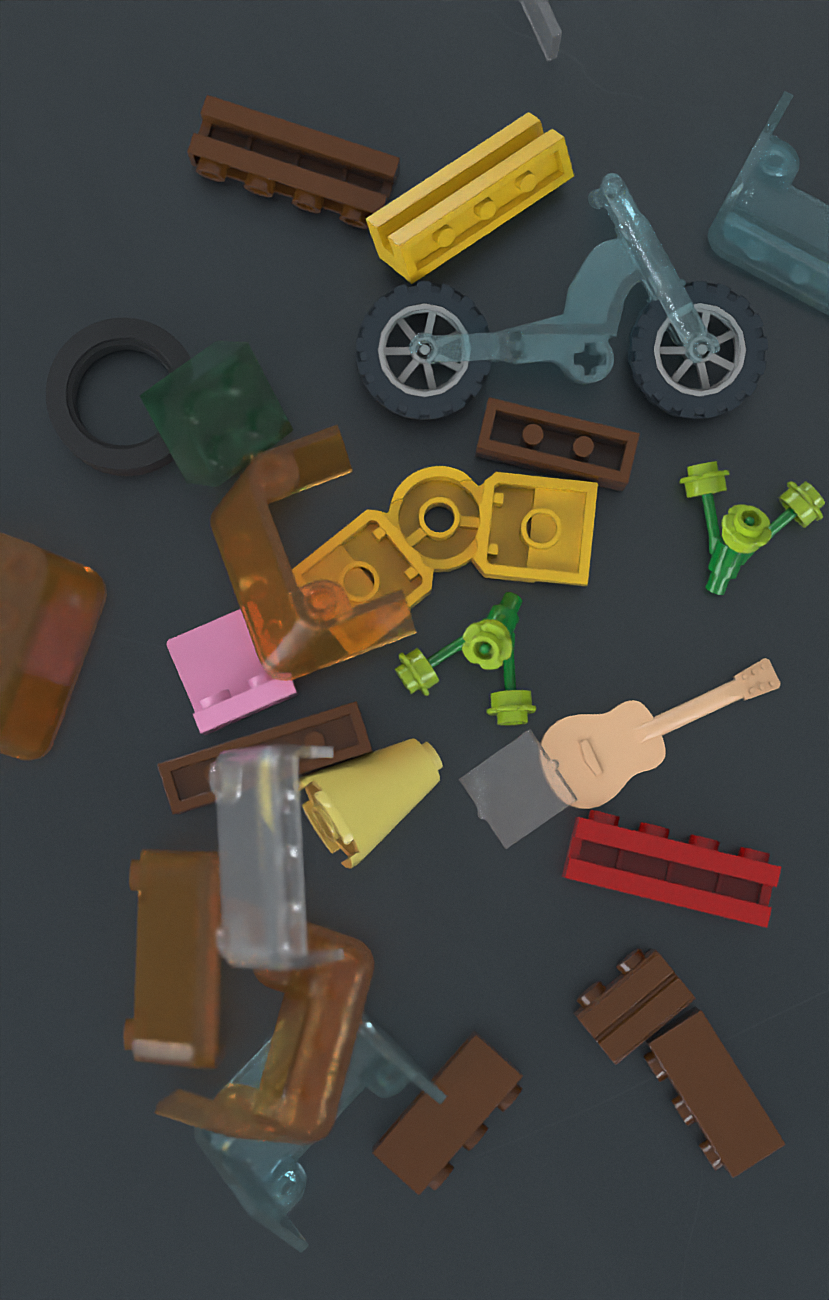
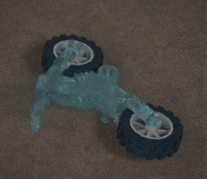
(588, 319)

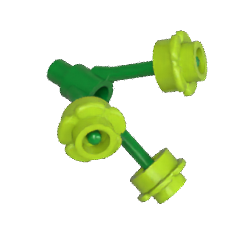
(744, 526)
(483, 643)

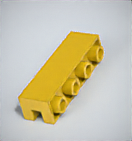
(470, 197)

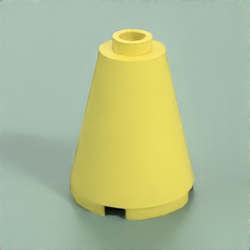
(368, 795)

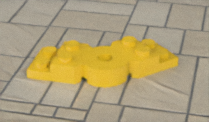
(506, 527)

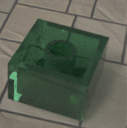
(217, 413)

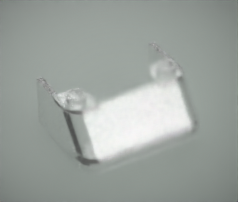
(263, 858)

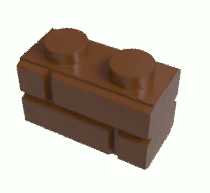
(633, 1003)

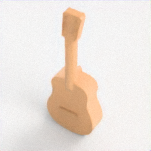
(607, 749)

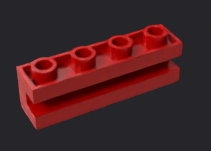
(670, 870)

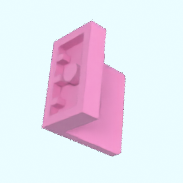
(225, 673)

